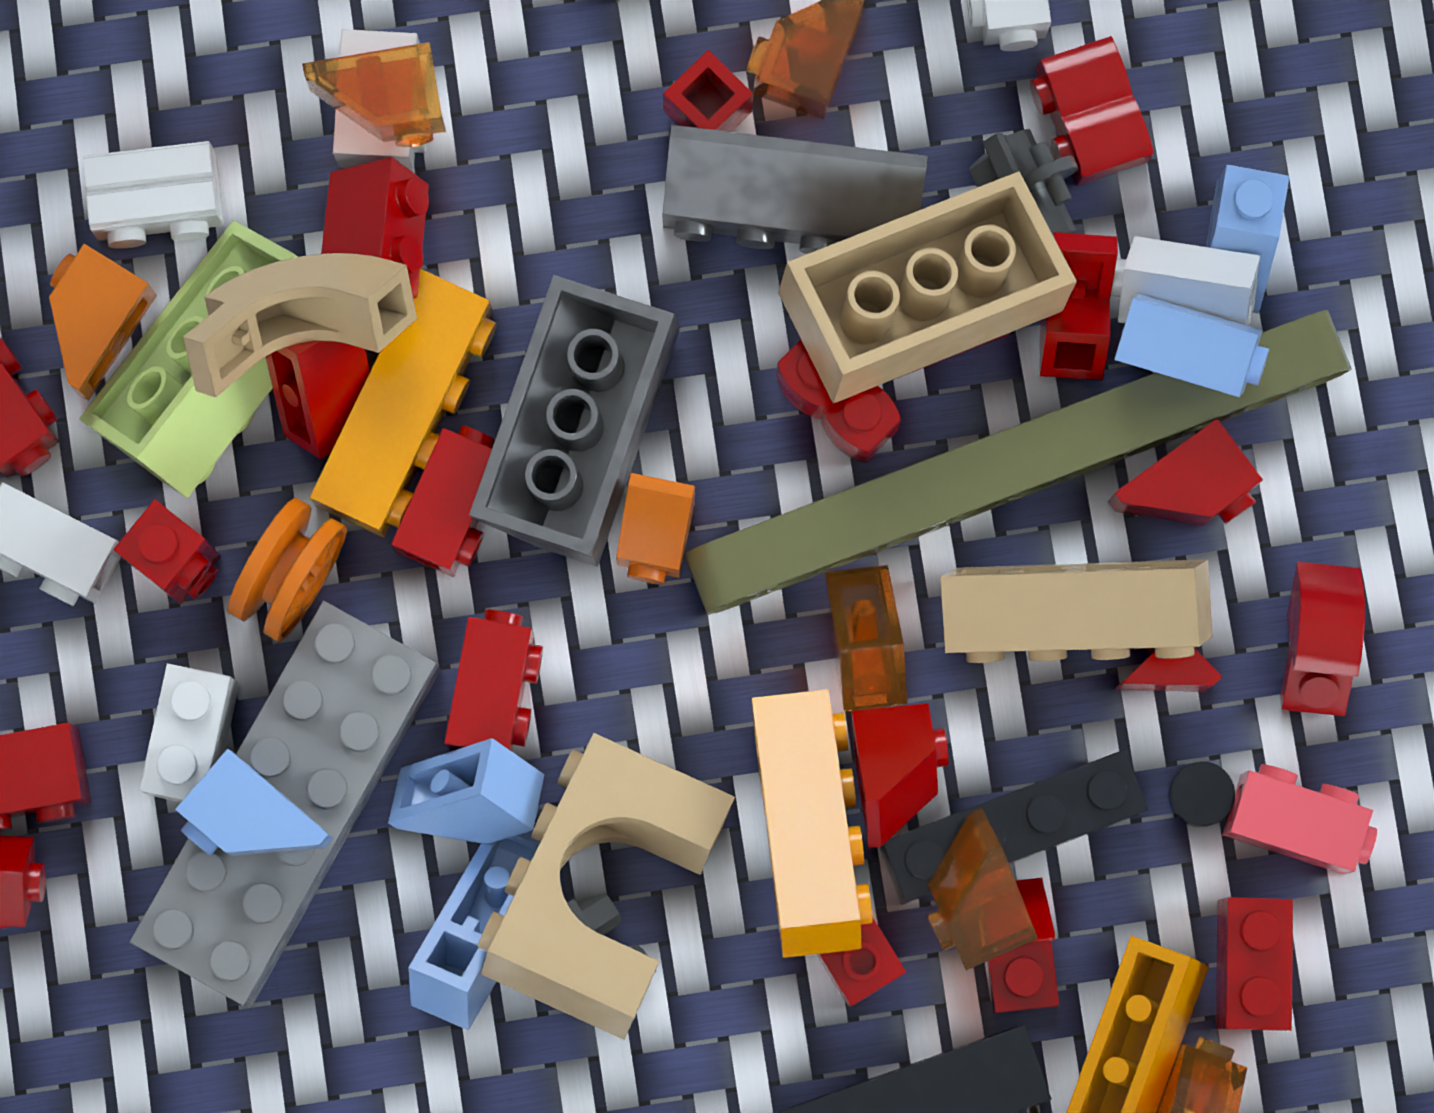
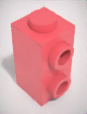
(1299, 822)

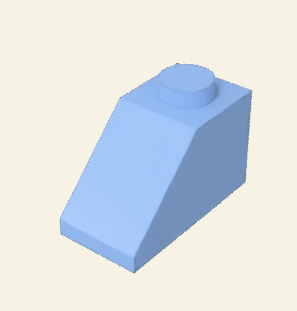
(1249, 217)
(468, 794)
(245, 813)

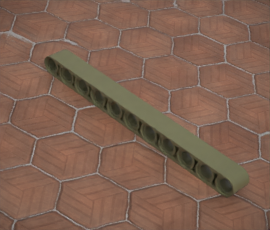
(1000, 470)

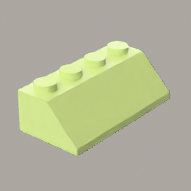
(151, 398)

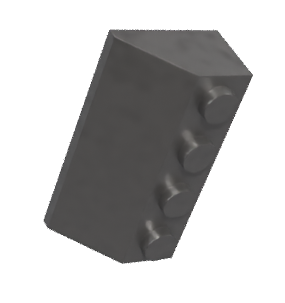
(783, 188)
(575, 420)

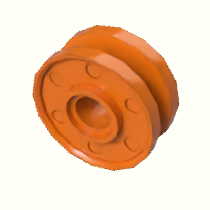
(287, 569)

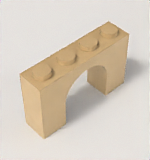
(540, 941)

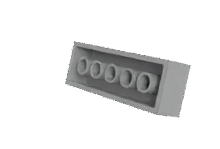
(325, 749)

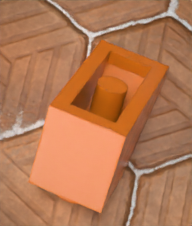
(95, 314)
(655, 528)

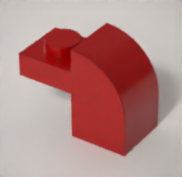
(1079, 337)
(1325, 638)

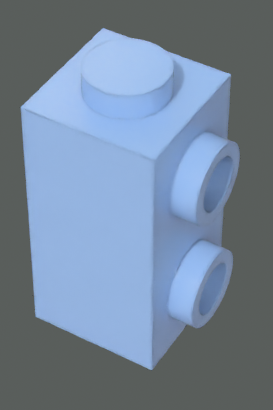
(1191, 346)

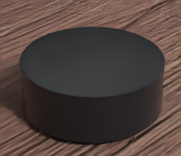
(1201, 794)

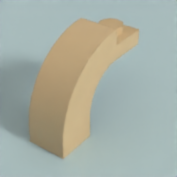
(296, 302)

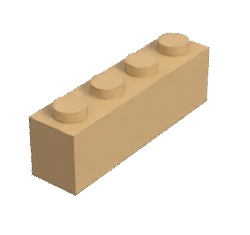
(1077, 609)

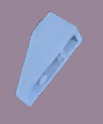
(448, 965)

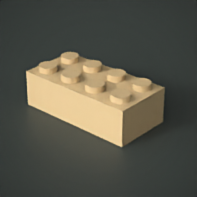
(926, 286)

